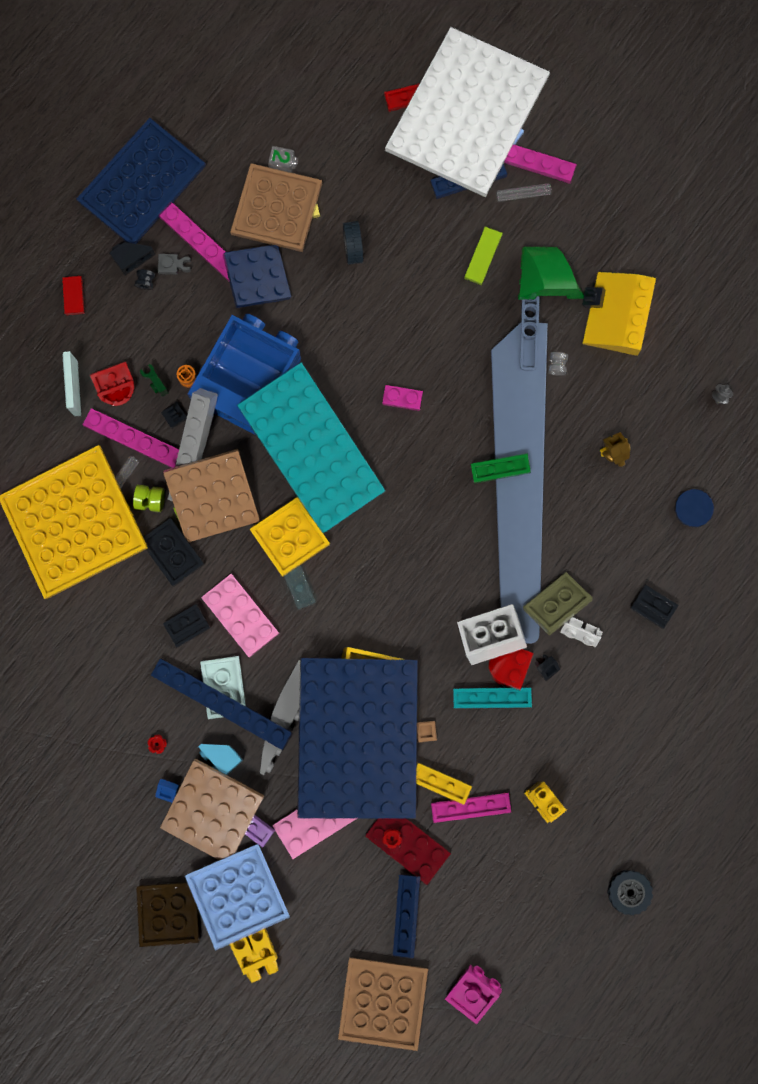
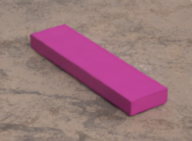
(473, 808)

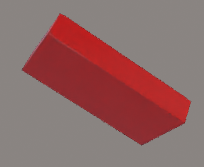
(73, 295)

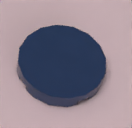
(694, 508)

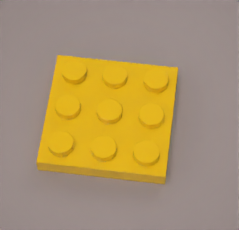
(289, 537)

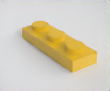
(442, 784)

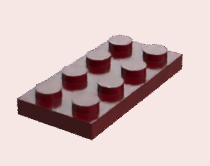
(417, 850)

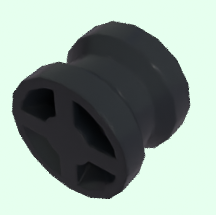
(144, 279)

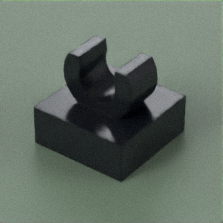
(593, 297)
(174, 415)
(548, 667)

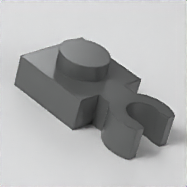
(170, 264)

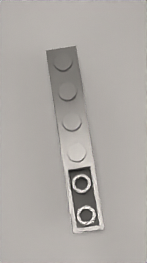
(196, 427)
(284, 715)

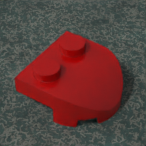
(114, 384)
(510, 668)

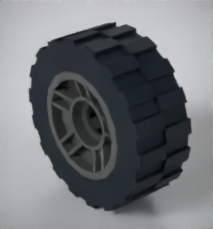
(353, 242)
(618, 892)

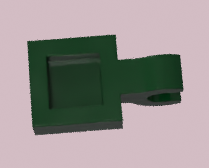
(157, 385)

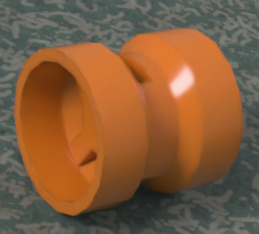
(188, 379)

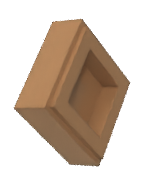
(426, 731)

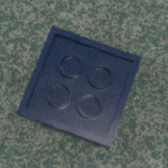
(256, 276)

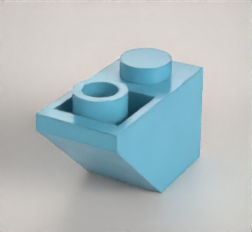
(222, 757)

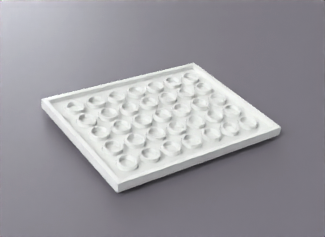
(467, 111)

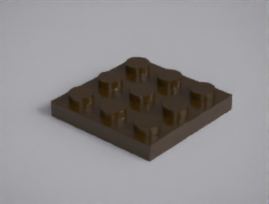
(167, 915)

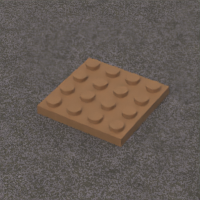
(276, 207)
(211, 495)
(212, 811)
(383, 1003)

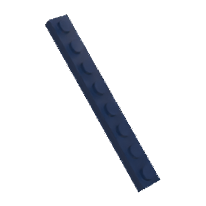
(222, 704)

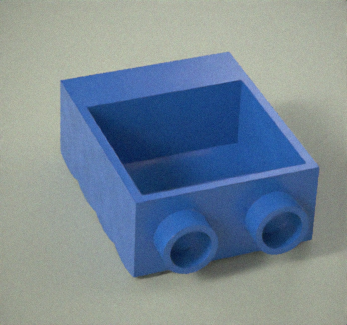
(243, 364)

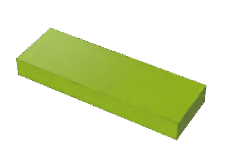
(483, 255)

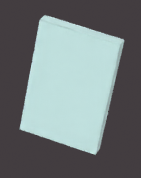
(71, 381)
(225, 677)

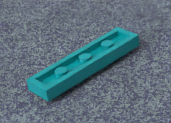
(492, 698)

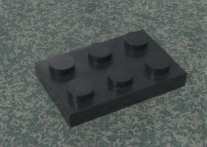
(172, 552)

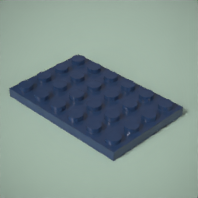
(141, 182)

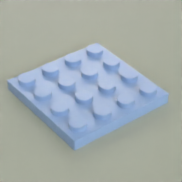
(237, 896)

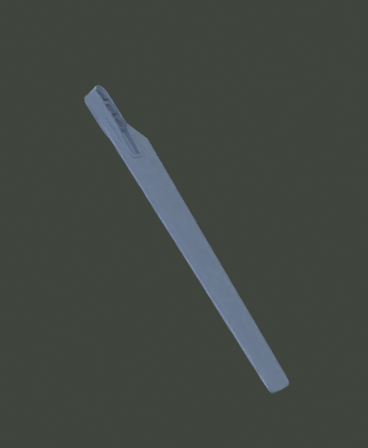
(518, 430)

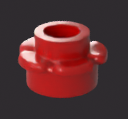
(156, 739)
(391, 843)

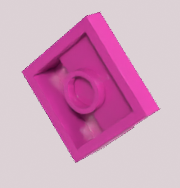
(474, 993)

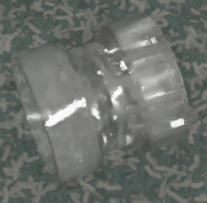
(558, 363)

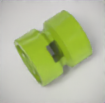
(149, 498)

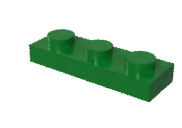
(500, 468)

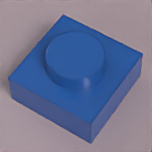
(166, 790)

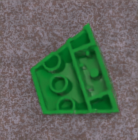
(546, 274)

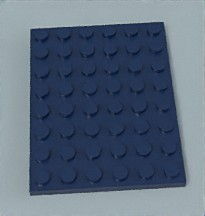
(357, 738)

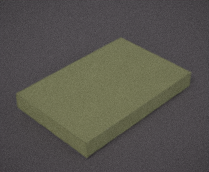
(557, 603)

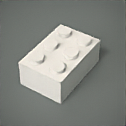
(492, 634)

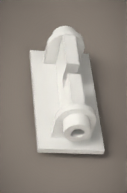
(589, 636)

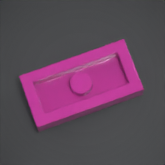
(402, 398)

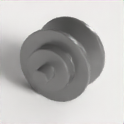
(722, 394)

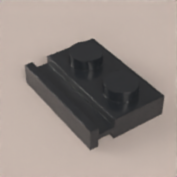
(654, 607)
(186, 626)

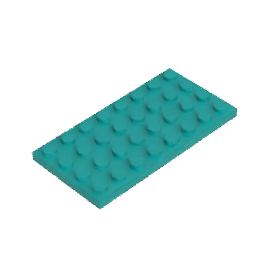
(311, 447)

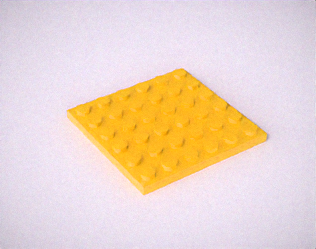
(72, 522)

